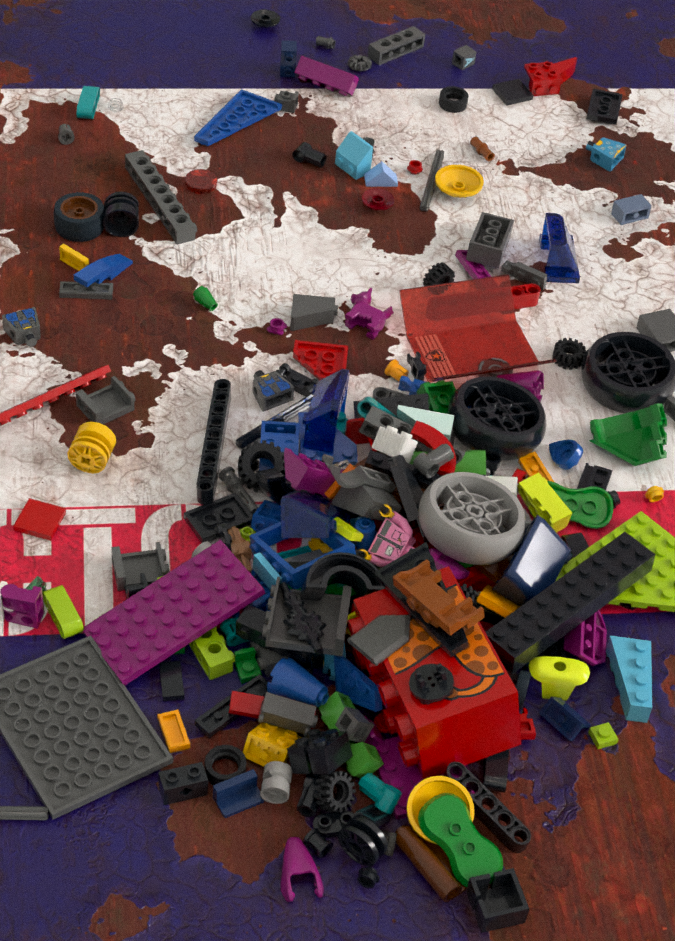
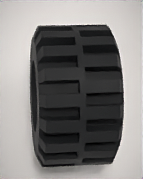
(254, 452)

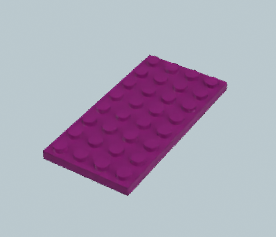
(173, 611)

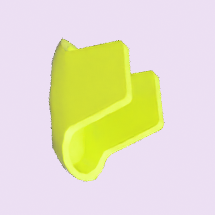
(558, 675)

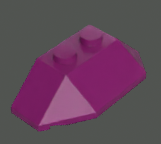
(588, 640)

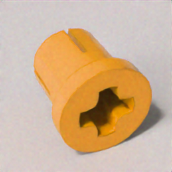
(396, 370)

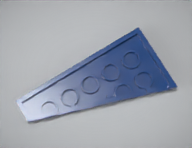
(237, 114)

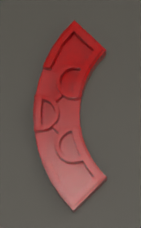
(432, 439)

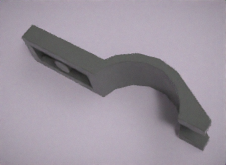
(359, 476)

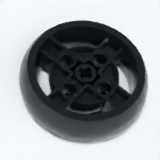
(629, 371)
(497, 418)

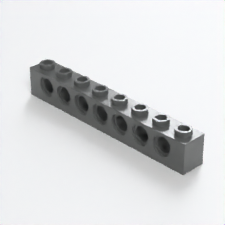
(160, 197)

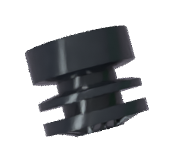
(121, 214)

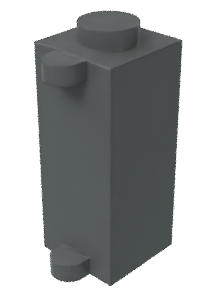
(287, 713)

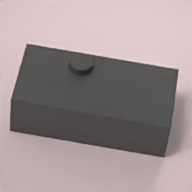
(490, 240)

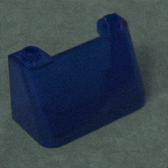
(309, 516)

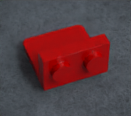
(544, 78)

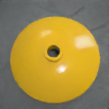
(459, 181)
(428, 789)

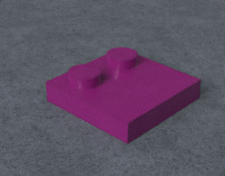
(442, 561)

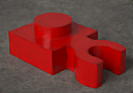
(527, 726)

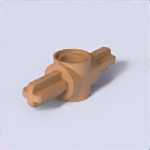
(240, 548)

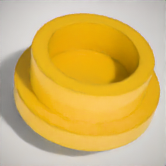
(654, 493)

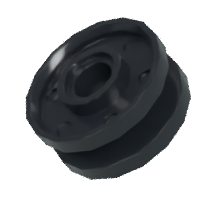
(362, 841)

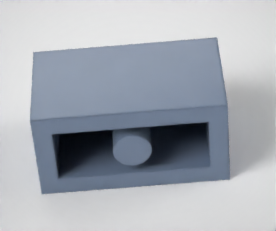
(631, 209)

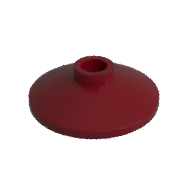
(378, 199)

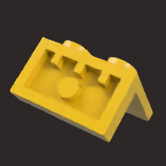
(268, 744)

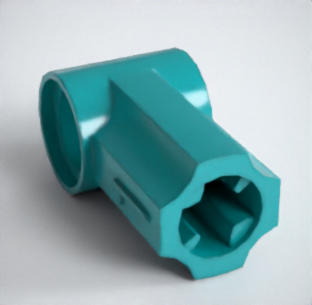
(383, 794)

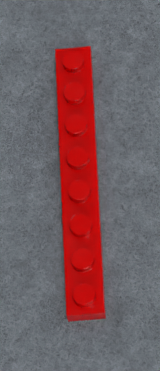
(52, 395)

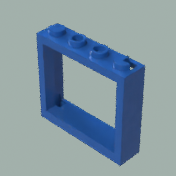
(293, 577)

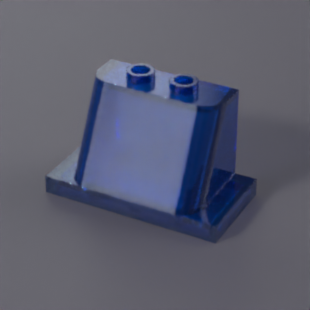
(561, 259)

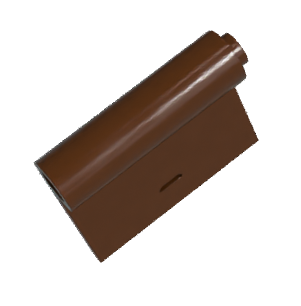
(430, 862)

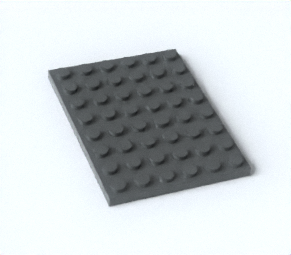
(76, 728)

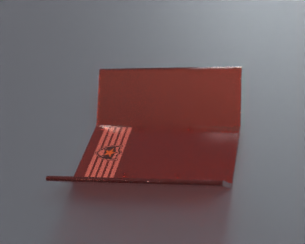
(463, 325)

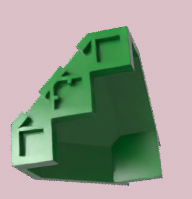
(633, 435)

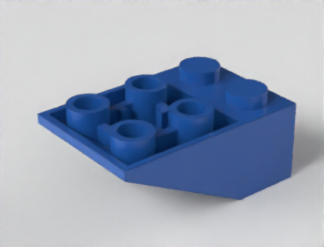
(282, 435)

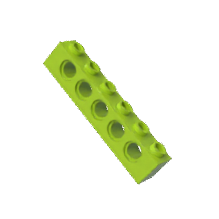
(212, 653)

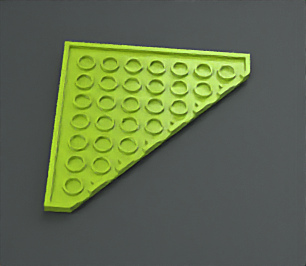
(656, 587)

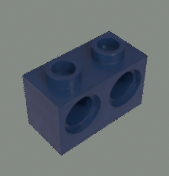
(288, 58)

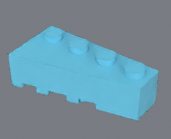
(633, 675)

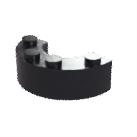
(274, 484)
(342, 569)

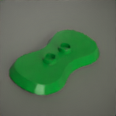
(588, 505)
(450, 826)

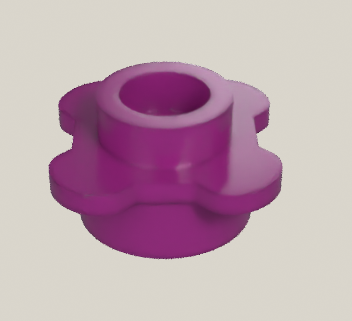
(277, 326)

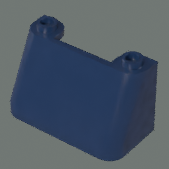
(534, 563)

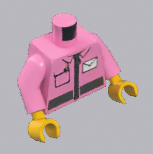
(391, 541)

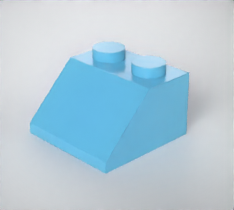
(354, 156)

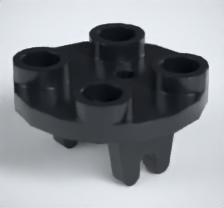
(422, 687)

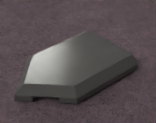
(382, 637)

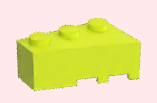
(544, 502)

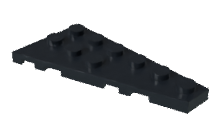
(450, 644)

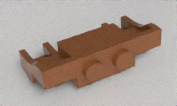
(433, 602)

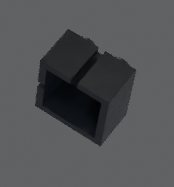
(321, 749)
(499, 906)

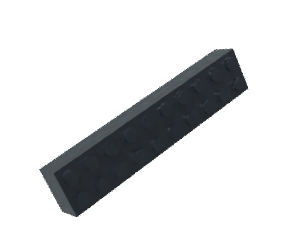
(569, 601)

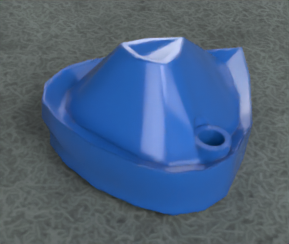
(566, 453)

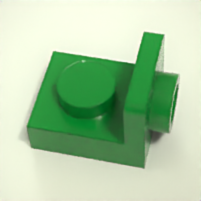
(246, 664)

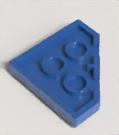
(343, 448)

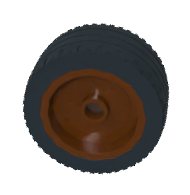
(79, 216)

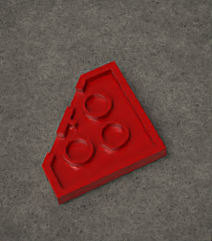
(320, 358)

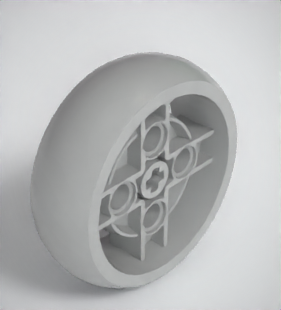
(472, 518)

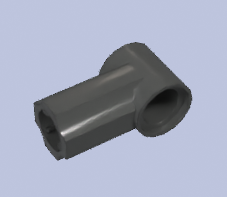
(429, 463)

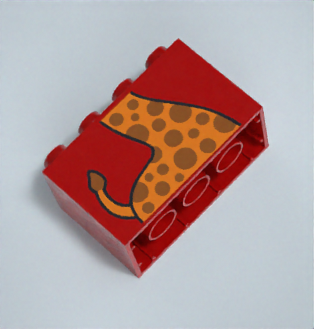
(462, 728)

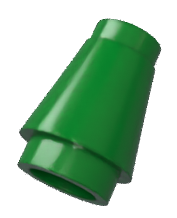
(205, 298)

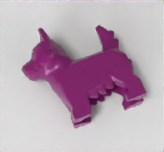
(366, 315)

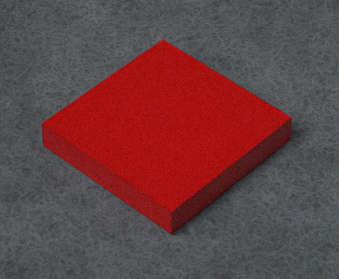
(39, 519)

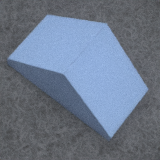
(381, 176)

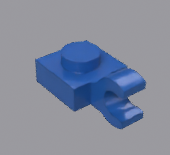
(409, 386)

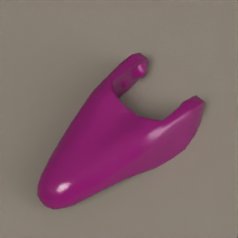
(297, 862)

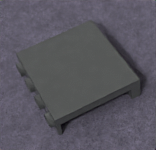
(333, 613)

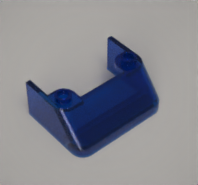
(322, 417)

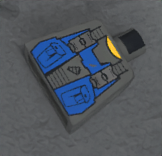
(22, 326)
(271, 390)

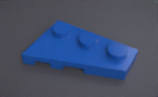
(356, 685)

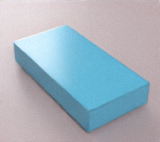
(265, 570)

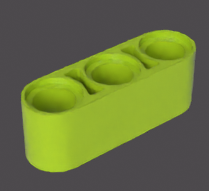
(62, 612)

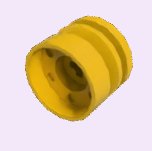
(91, 447)

